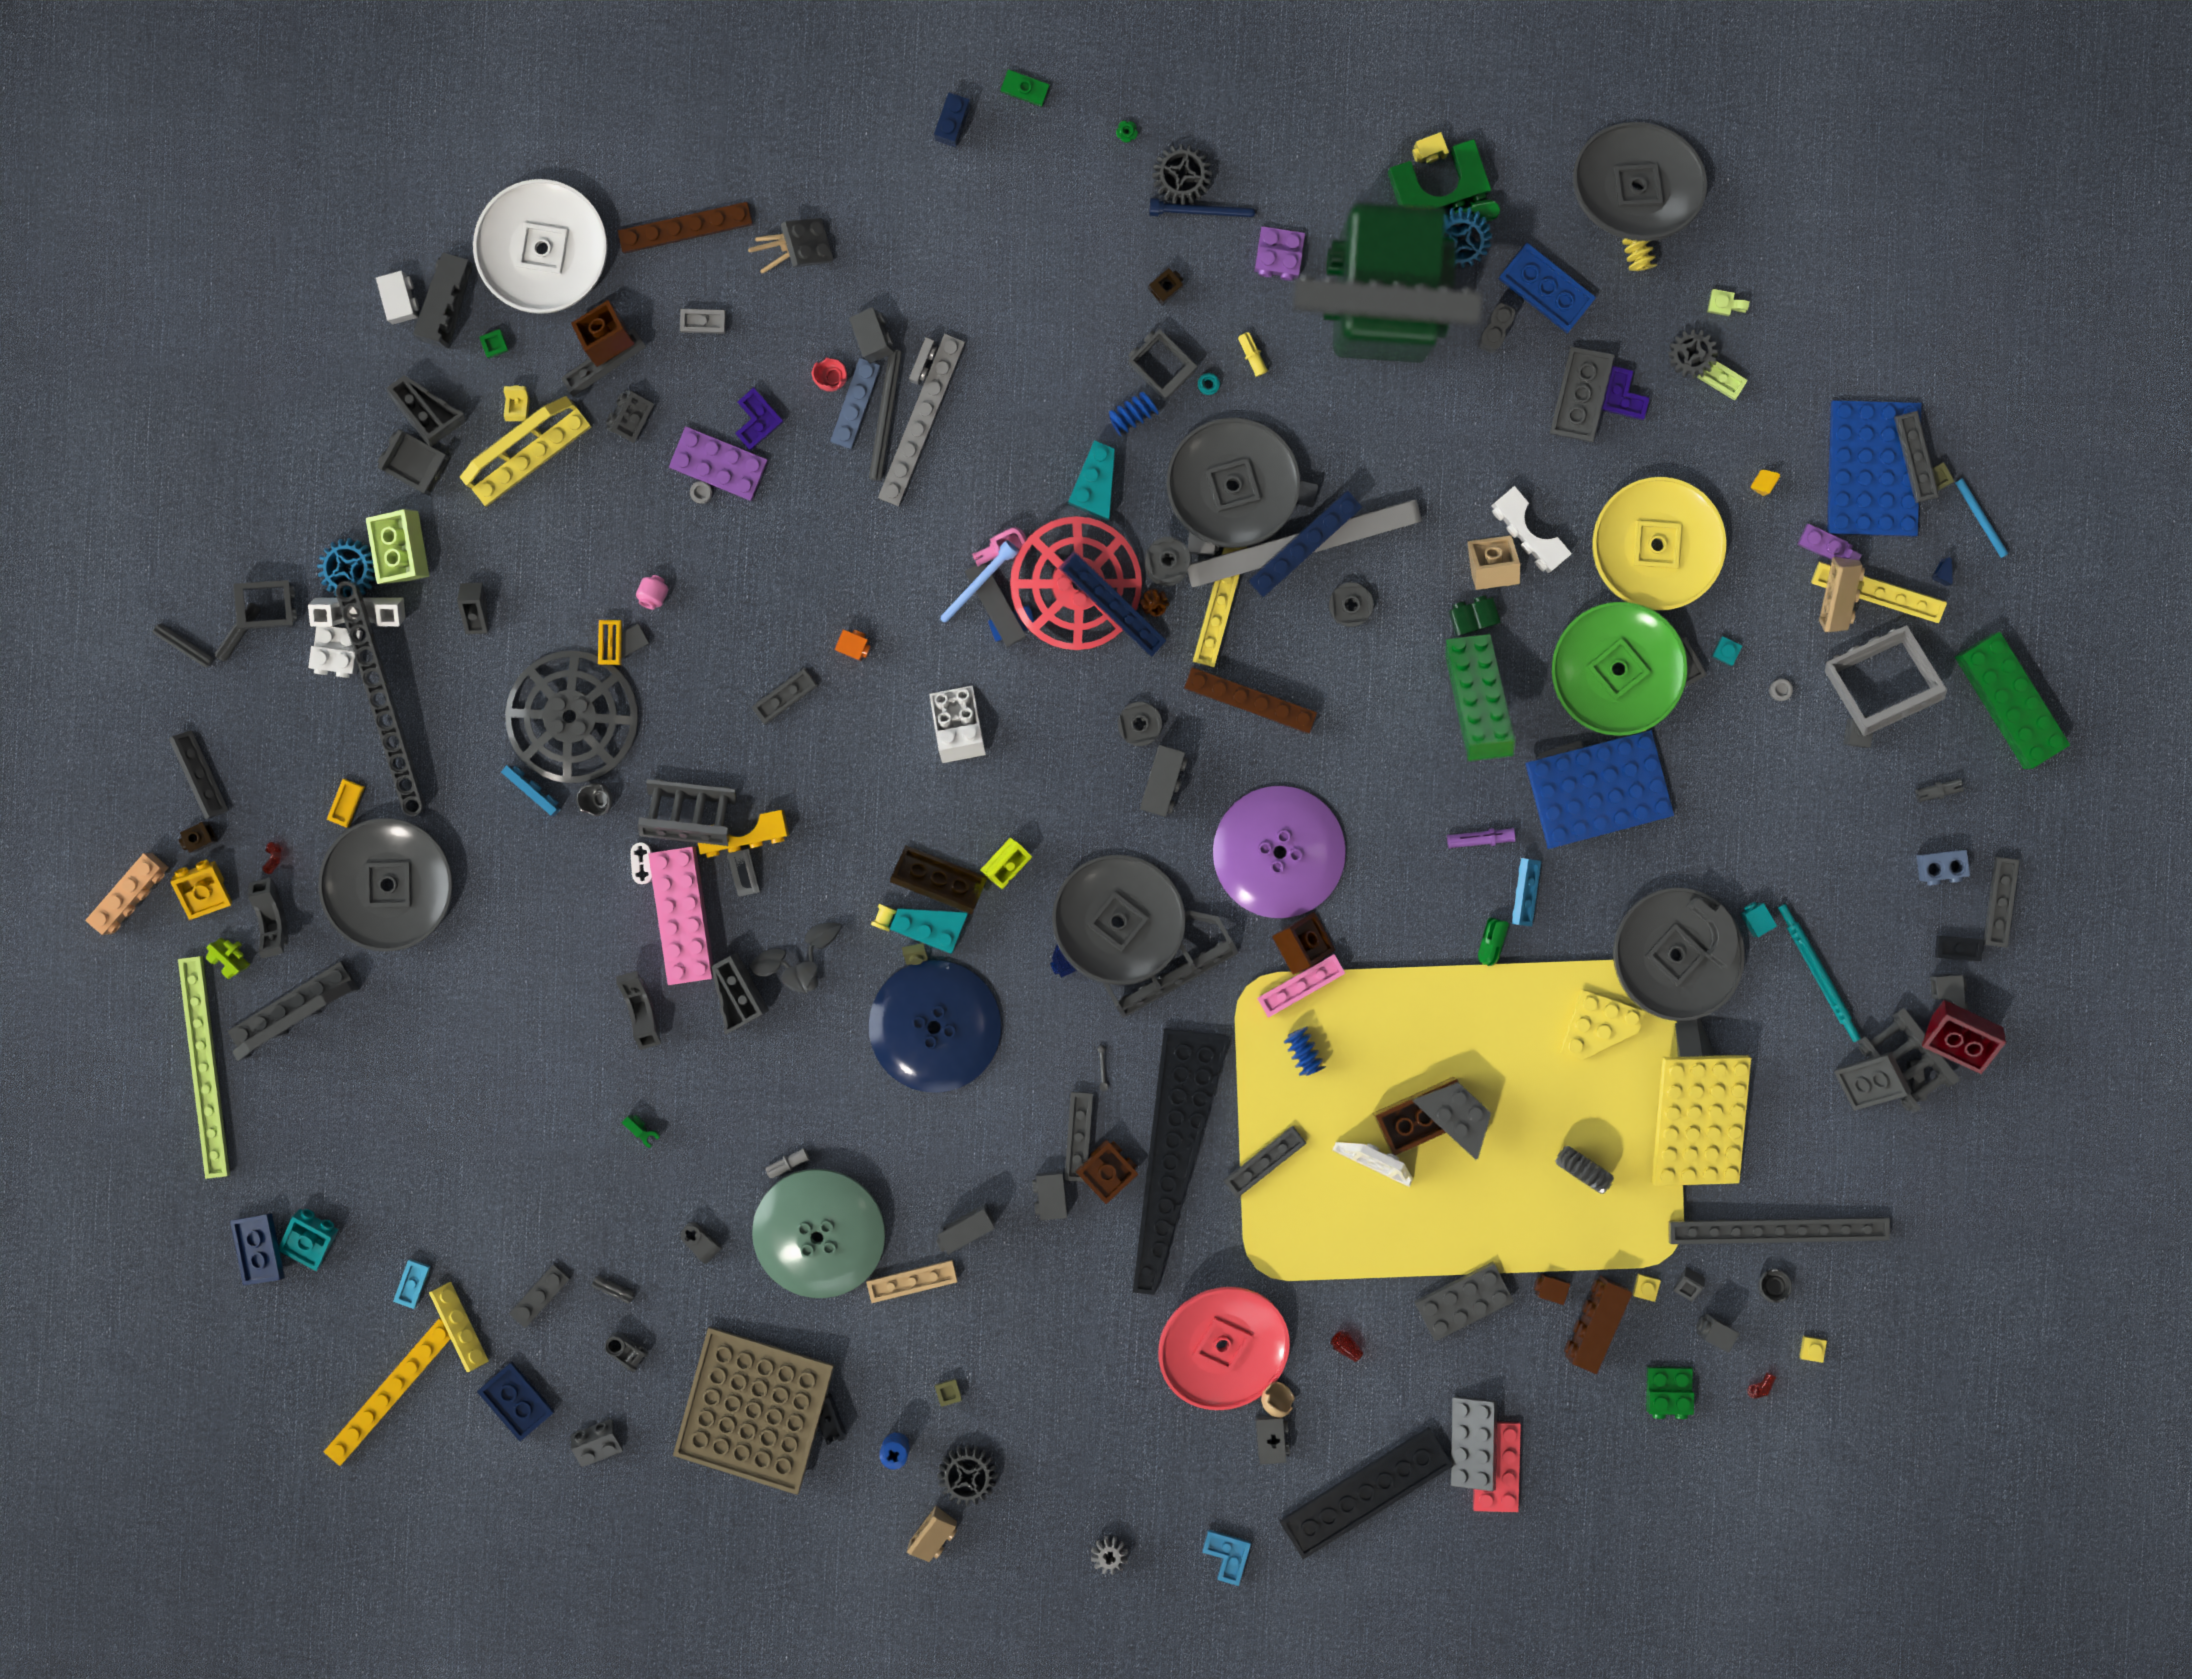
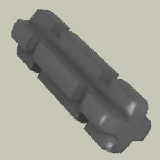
(613, 1289)

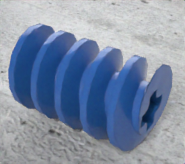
(1132, 412)
(1303, 1052)
(894, 1442)

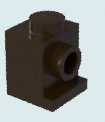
(1170, 277)
(204, 834)

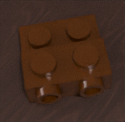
(1107, 1171)

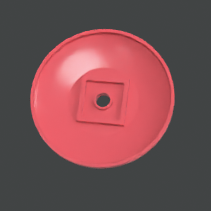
(1226, 1375)

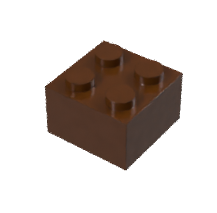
(602, 333)

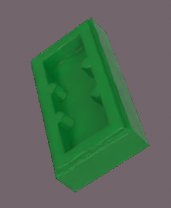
(1025, 88)

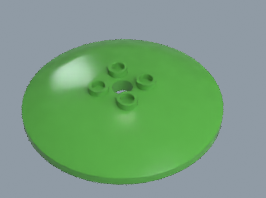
(1652, 663)

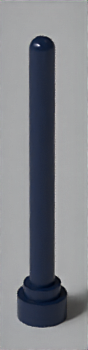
(1158, 207)

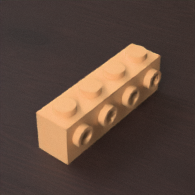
(127, 893)

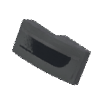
(743, 872)

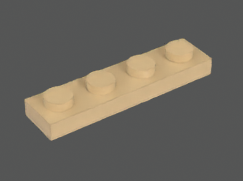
(912, 1281)

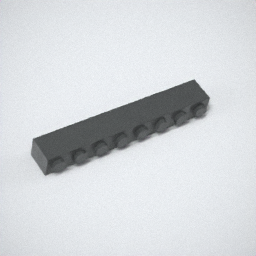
(1387, 301)

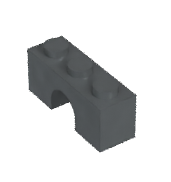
(1950, 988)

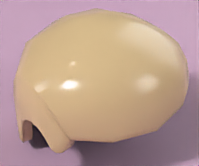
(1277, 1399)

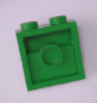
(1669, 1392)

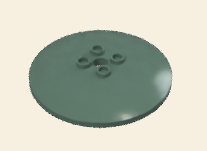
(824, 1204)

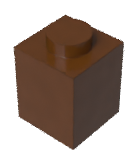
(1551, 1288)

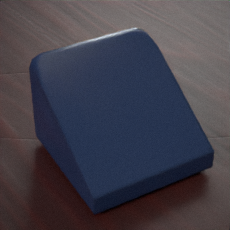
(1943, 572)

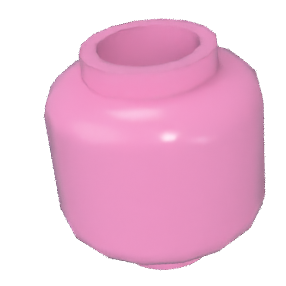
(652, 592)

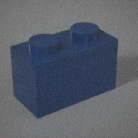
(952, 120)

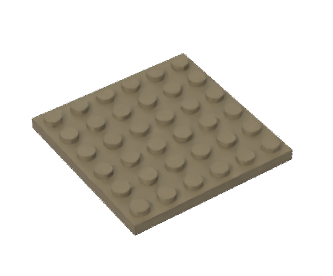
(753, 1410)

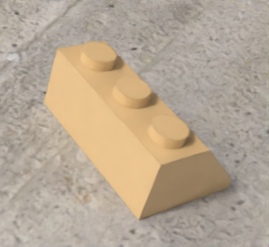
(1841, 594)

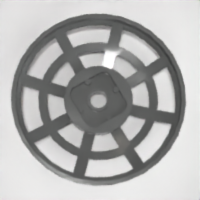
(585, 719)

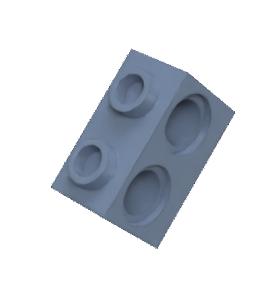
(1942, 862)

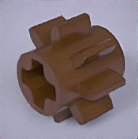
(1154, 602)

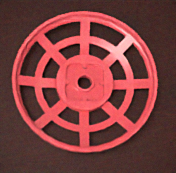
(1062, 585)

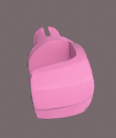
(1012, 534)

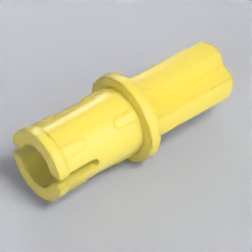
(1252, 354)

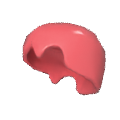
(829, 374)

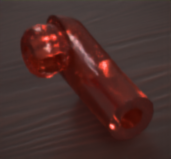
(274, 860)
(1763, 1388)

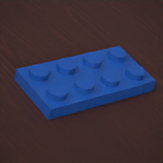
(1547, 288)

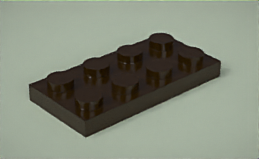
(938, 879)

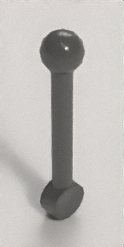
(1103, 1086)

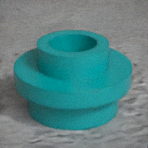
(1208, 377)

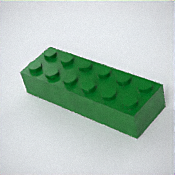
(1479, 697)
(2012, 701)

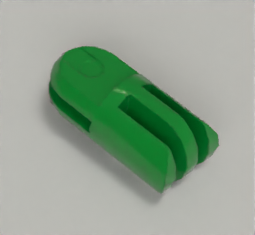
(1487, 209)
(1492, 941)

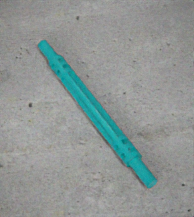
(1819, 972)

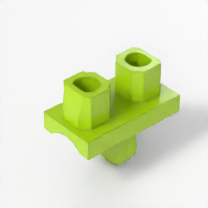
(229, 955)

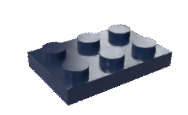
(257, 1249)
(515, 1401)

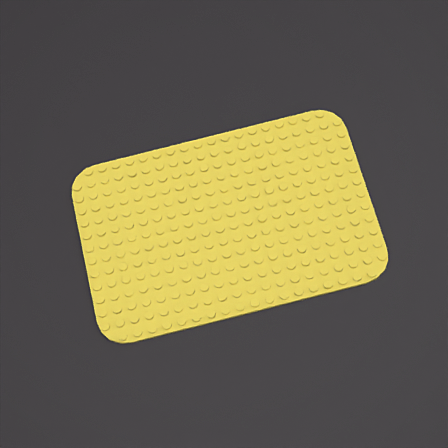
(1502, 1040)

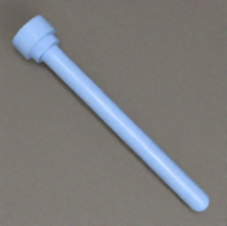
(1007, 551)

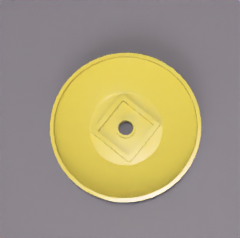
(1690, 537)

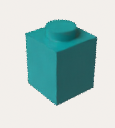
(1758, 919)

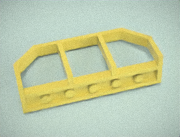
(531, 456)

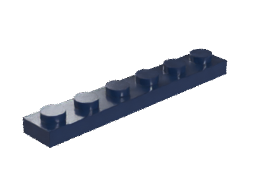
(1304, 543)
(1112, 604)

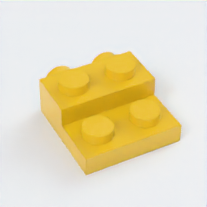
(200, 889)

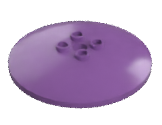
(1246, 856)

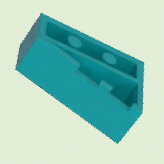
(1094, 483)
(930, 927)

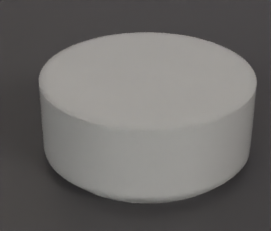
(701, 492)
(1780, 690)

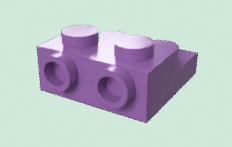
(1279, 253)

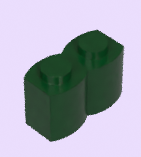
(1474, 616)

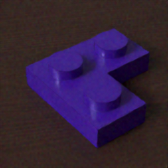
(1618, 398)
(763, 419)

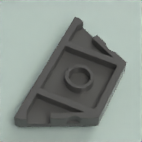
(1457, 1115)

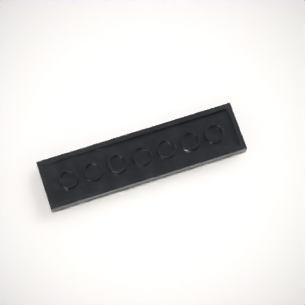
(1365, 1493)

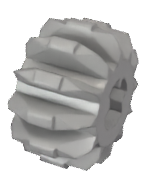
(1115, 1561)

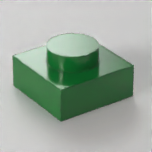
(494, 343)

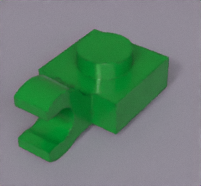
(636, 1126)

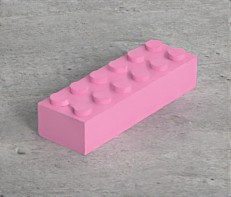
(681, 915)

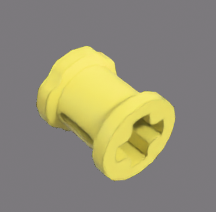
(883, 917)

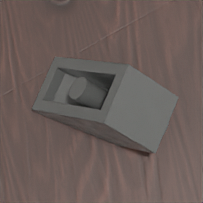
(473, 608)

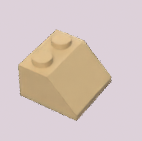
(1494, 562)
(932, 1534)

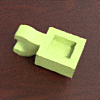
(1723, 302)

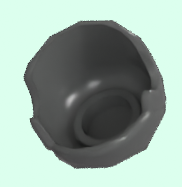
(594, 799)
(1774, 1286)

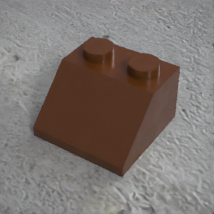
(1303, 943)

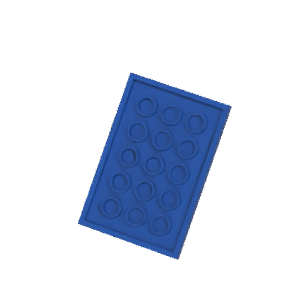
(1868, 471)
(1599, 789)

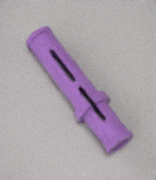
(1481, 838)

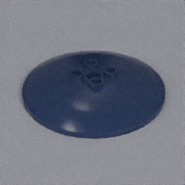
(941, 994)

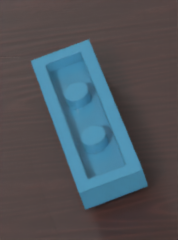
(531, 789)
(1526, 892)

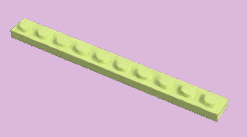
(203, 1067)

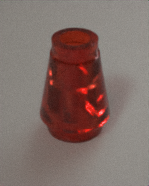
(1345, 1345)

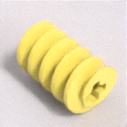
(1639, 255)

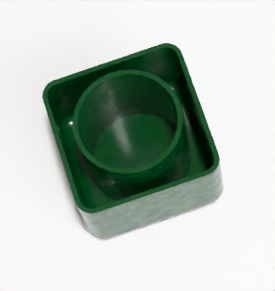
(1390, 247)

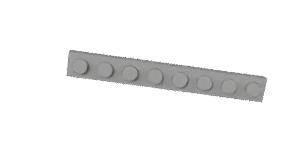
(921, 420)

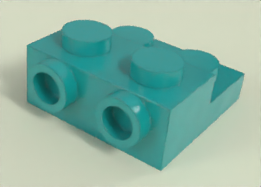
(308, 1238)

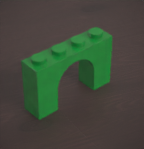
(1471, 181)

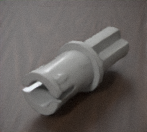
(787, 1163)

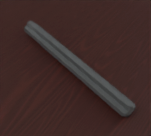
(885, 416)

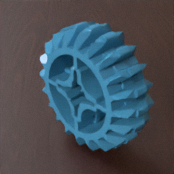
(1475, 248)
(337, 553)

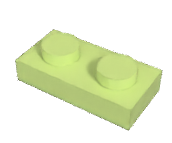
(1724, 380)

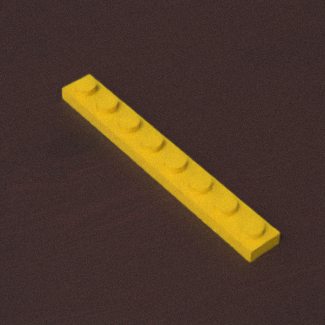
(388, 1393)

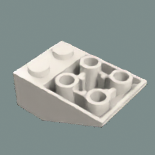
(957, 724)

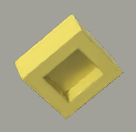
(1646, 1287)
(1813, 1349)

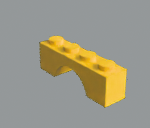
(769, 827)

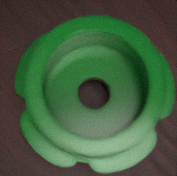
(1127, 137)

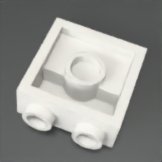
(333, 652)

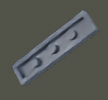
(855, 404)

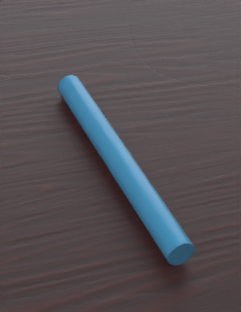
(1981, 517)

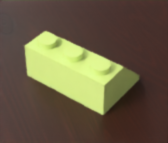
(397, 546)

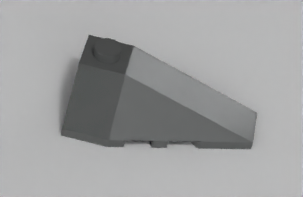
(1692, 1039)

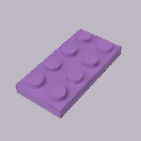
(718, 463)

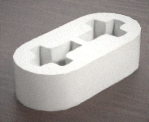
(636, 863)

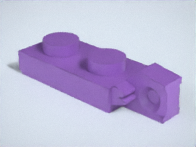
(1826, 544)

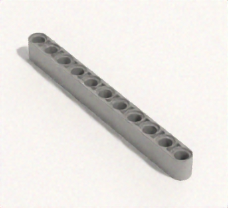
(1258, 555)

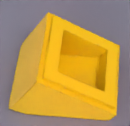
(1765, 482)

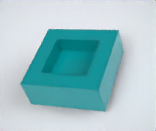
(1726, 651)

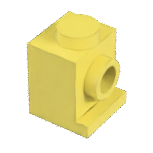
(1430, 149)

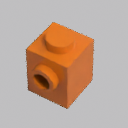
(853, 644)

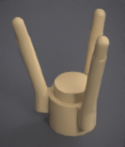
(781, 241)

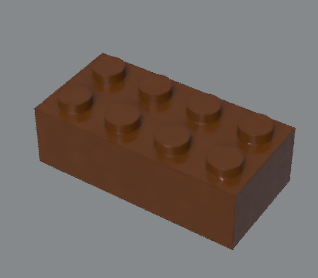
(1406, 1124)
(1598, 1324)

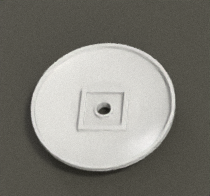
(519, 222)

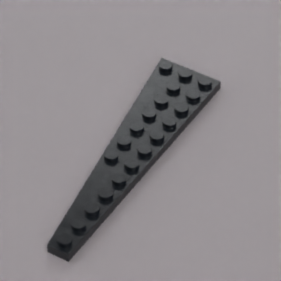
(1182, 1100)

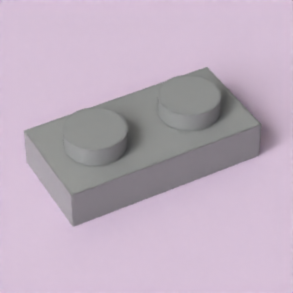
(702, 321)
(919, 370)

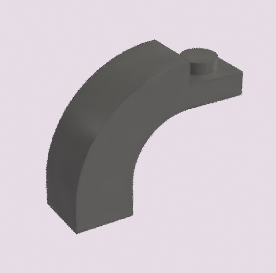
(270, 916)
(640, 1008)

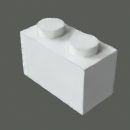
(397, 297)

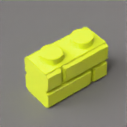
(1006, 863)

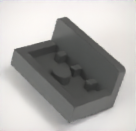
(595, 1443)

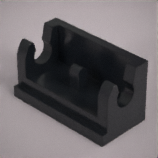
(831, 1422)

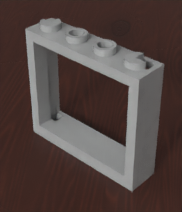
(1901, 710)

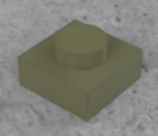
(1942, 476)
(915, 954)
(948, 1392)

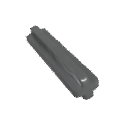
(235, 635)
(183, 645)

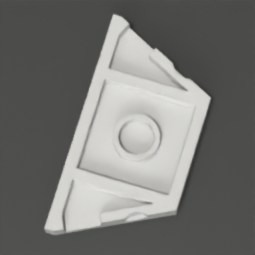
(1371, 1157)

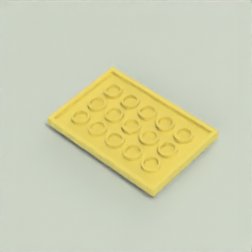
(1701, 1120)

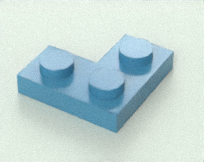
(1232, 1550)

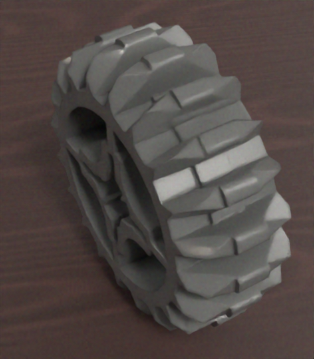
(1187, 156)
(1584, 1169)
(951, 1487)

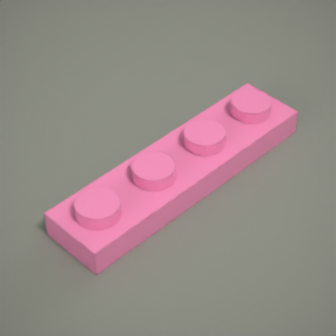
(1301, 985)

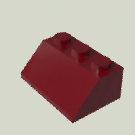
(1963, 1037)

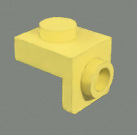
(516, 403)

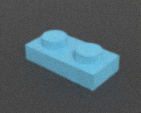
(412, 1283)

